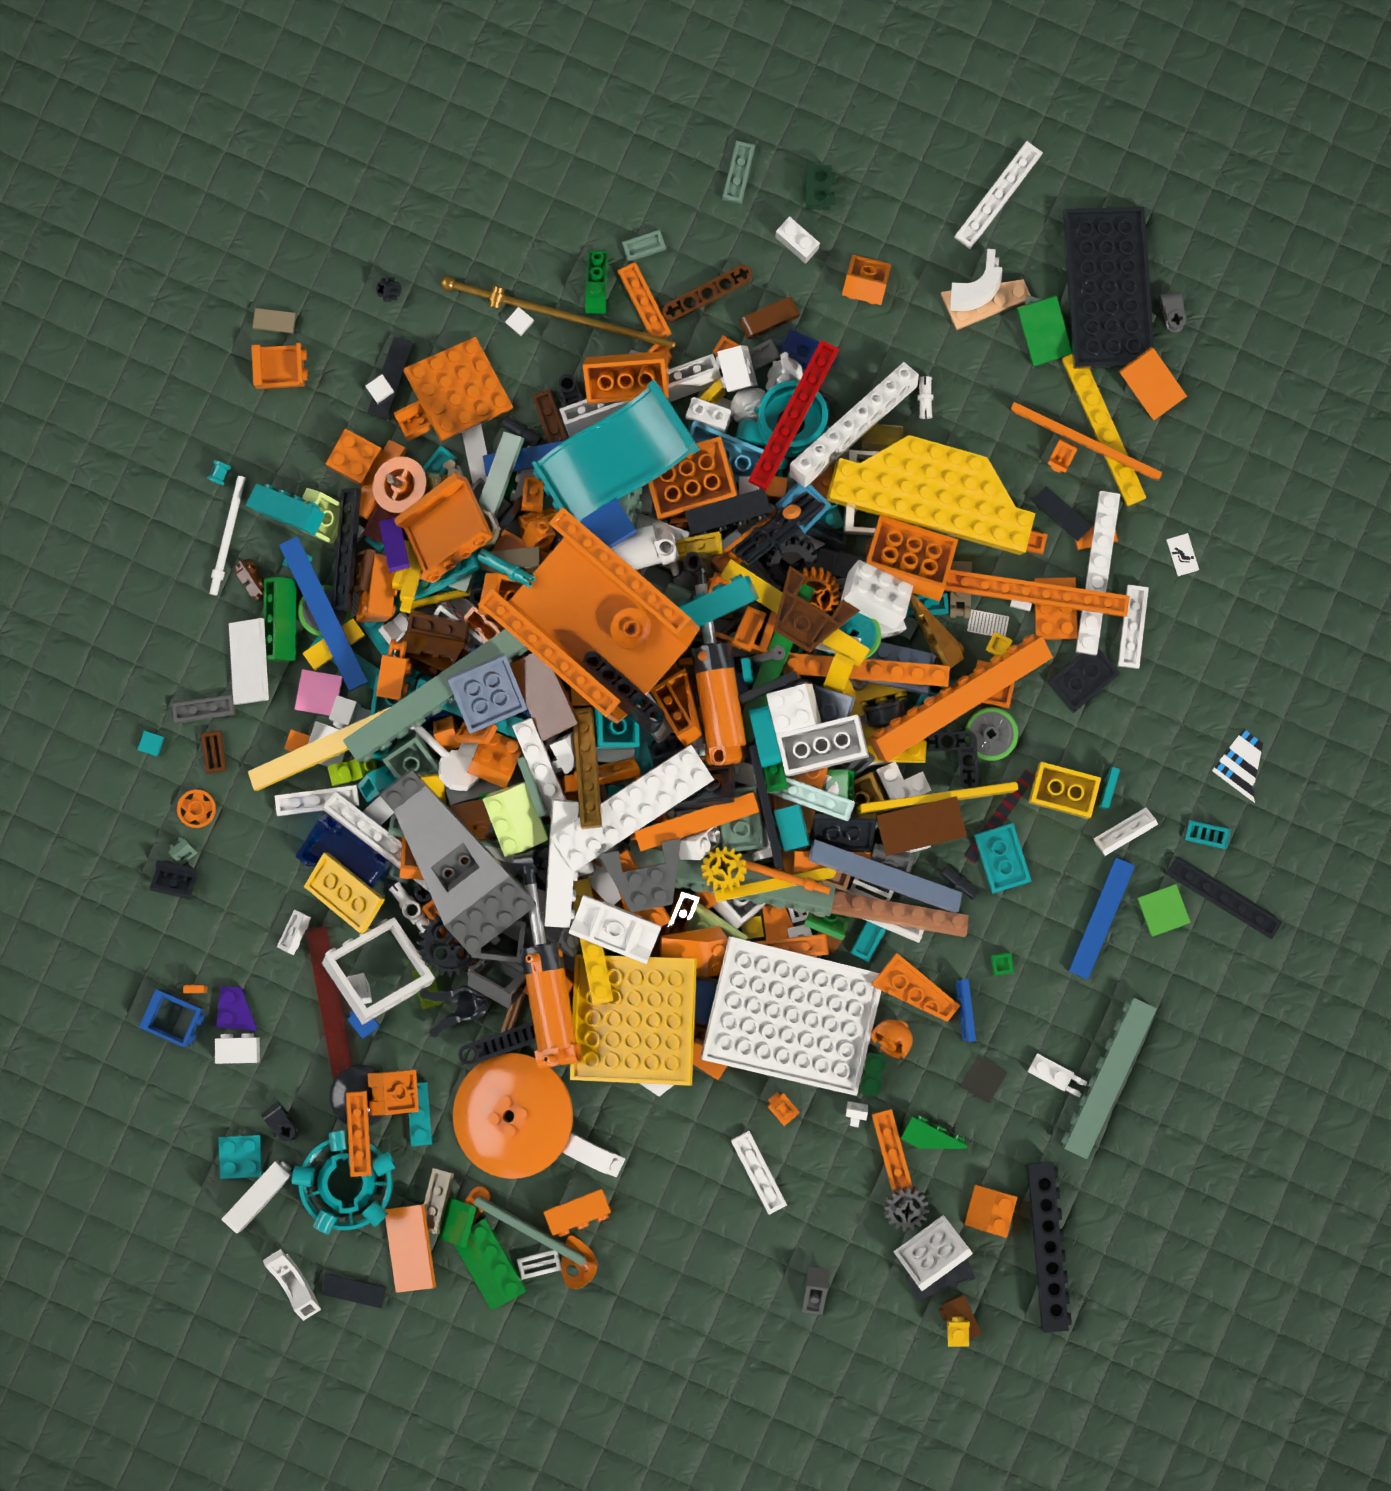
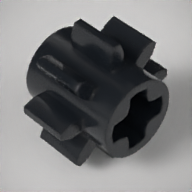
(388, 289)

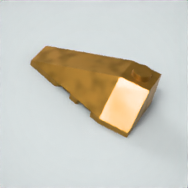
(940, 641)

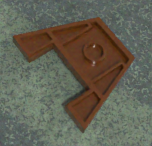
(804, 622)

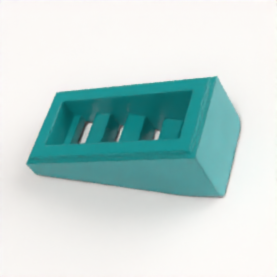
(1225, 839)

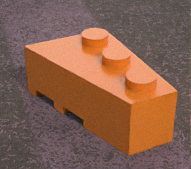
(679, 703)

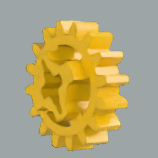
(716, 872)

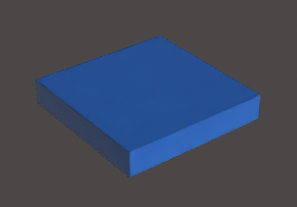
(610, 523)

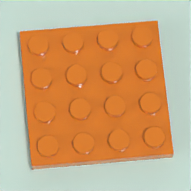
(458, 389)

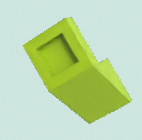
(350, 771)

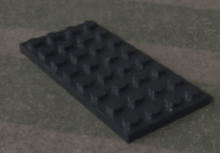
(1108, 285)

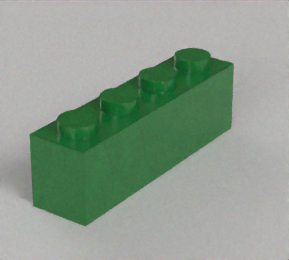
(280, 618)

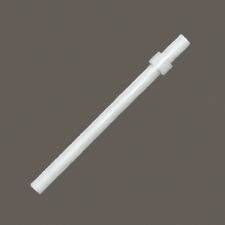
(218, 573)

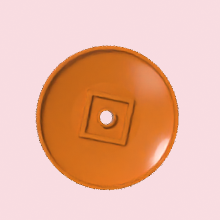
(540, 1116)

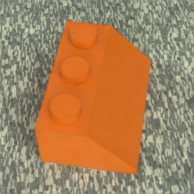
(377, 602)

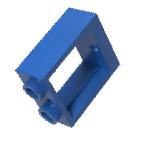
(152, 1011)

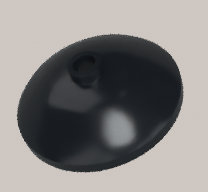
(351, 1080)

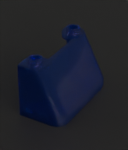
(346, 847)

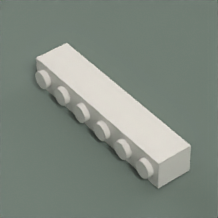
(559, 873)

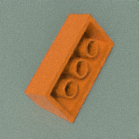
(624, 375)

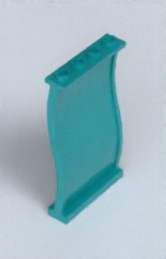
(615, 454)

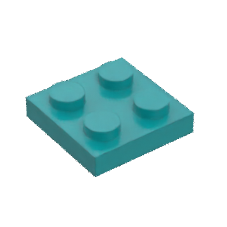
(240, 1156)

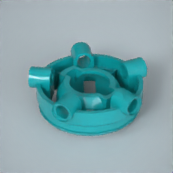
(327, 1220)

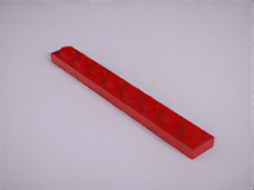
(793, 415)

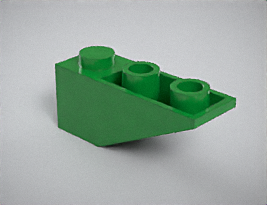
(596, 282)
(923, 1136)

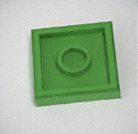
(1163, 910)

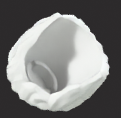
(745, 402)

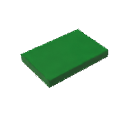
(1044, 330)

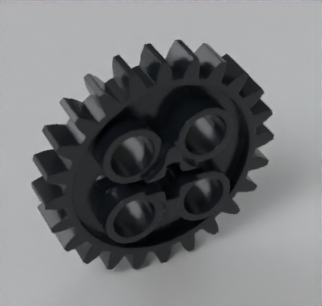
(448, 961)

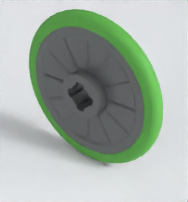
(307, 619)
(1005, 730)

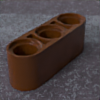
(769, 317)

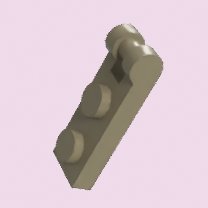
(960, 597)

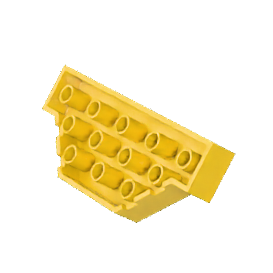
(935, 490)

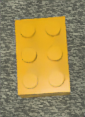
(1064, 790)

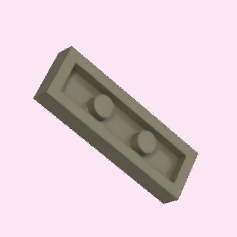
(437, 1198)

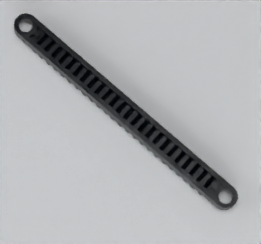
(500, 1043)

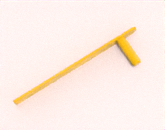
(771, 884)

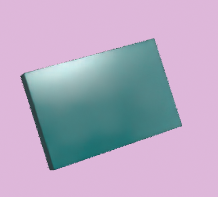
(1002, 858)

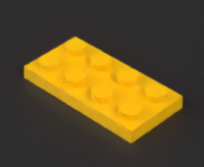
(344, 893)

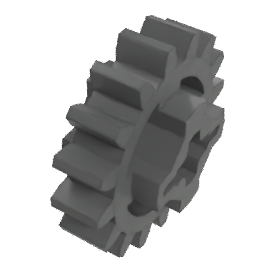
(913, 1213)

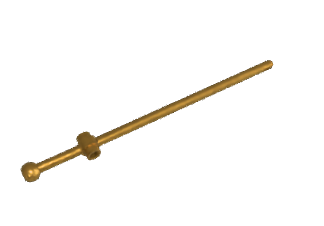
(497, 297)

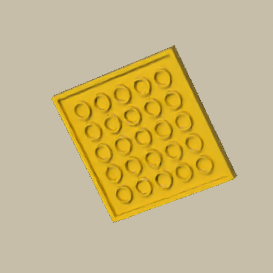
(644, 1030)

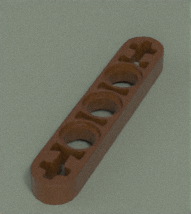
(700, 301)

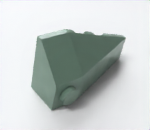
(412, 753)

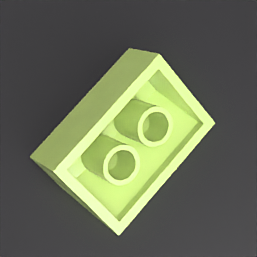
(515, 819)

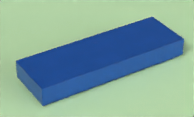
(965, 1010)

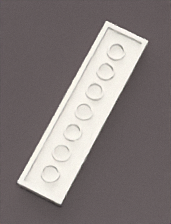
(634, 807)

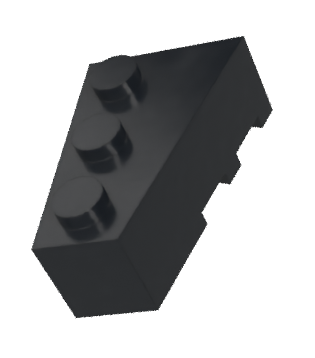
(958, 1274)

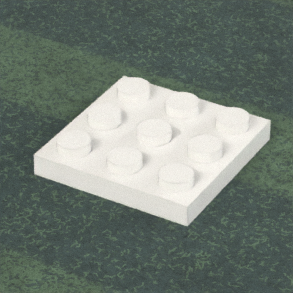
(932, 1252)

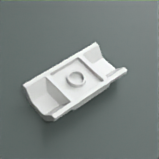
(615, 929)

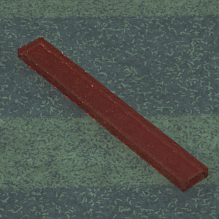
(329, 1002)

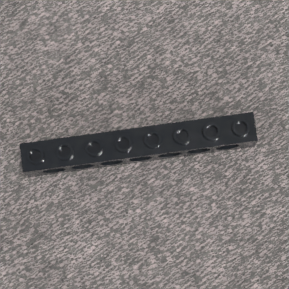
(1035, 1173)

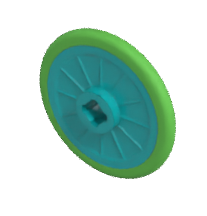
(868, 631)

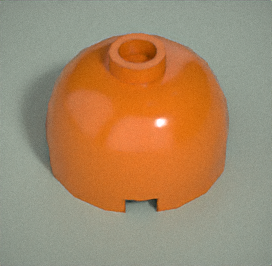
(894, 1037)

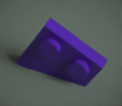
(234, 1010)

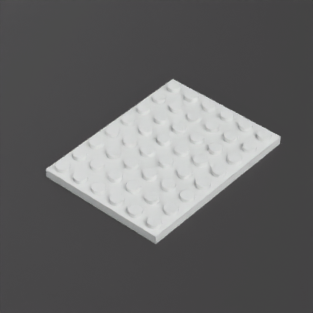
(791, 1016)

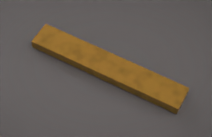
(587, 769)

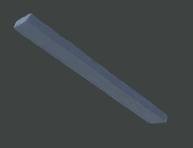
(885, 876)

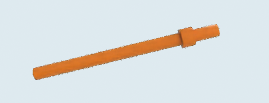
(808, 884)

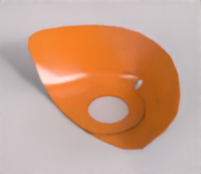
(590, 1264)

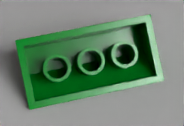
(491, 1265)

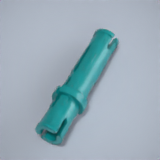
(513, 572)

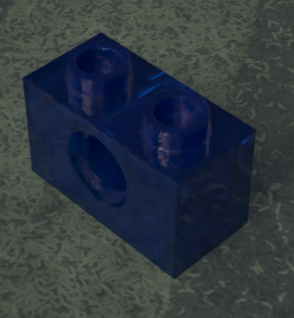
(796, 341)

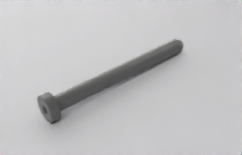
(776, 653)

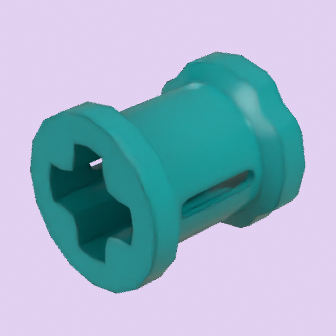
(218, 472)

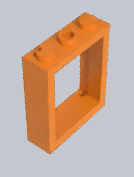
(769, 630)

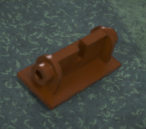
(248, 571)

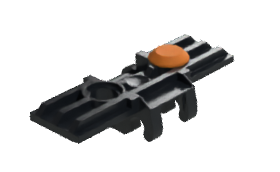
(778, 529)

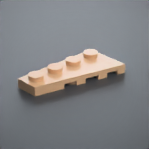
(1008, 296)

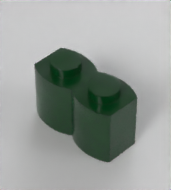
(873, 1068)

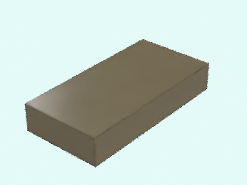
(274, 321)

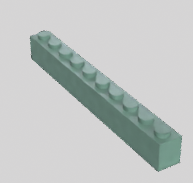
(425, 700)
(690, 876)

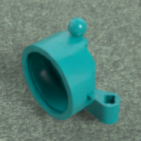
(771, 408)

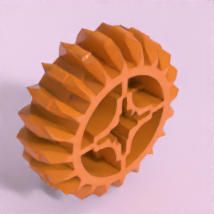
(825, 582)

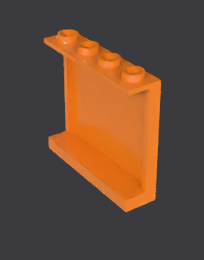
(445, 526)

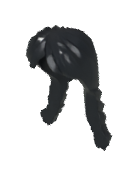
(470, 1006)

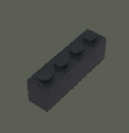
(729, 512)

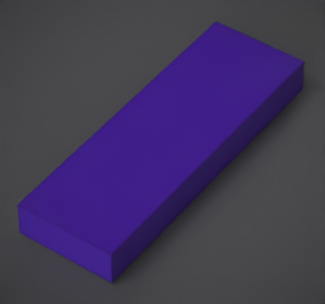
(394, 545)

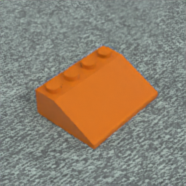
(694, 481)
(913, 555)

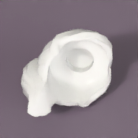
(783, 370)

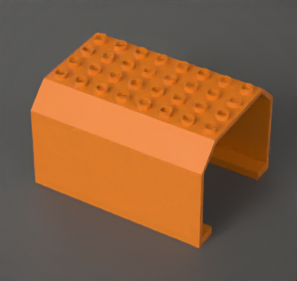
(572, 613)

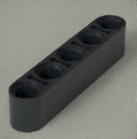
(632, 695)

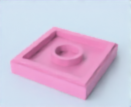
(317, 692)

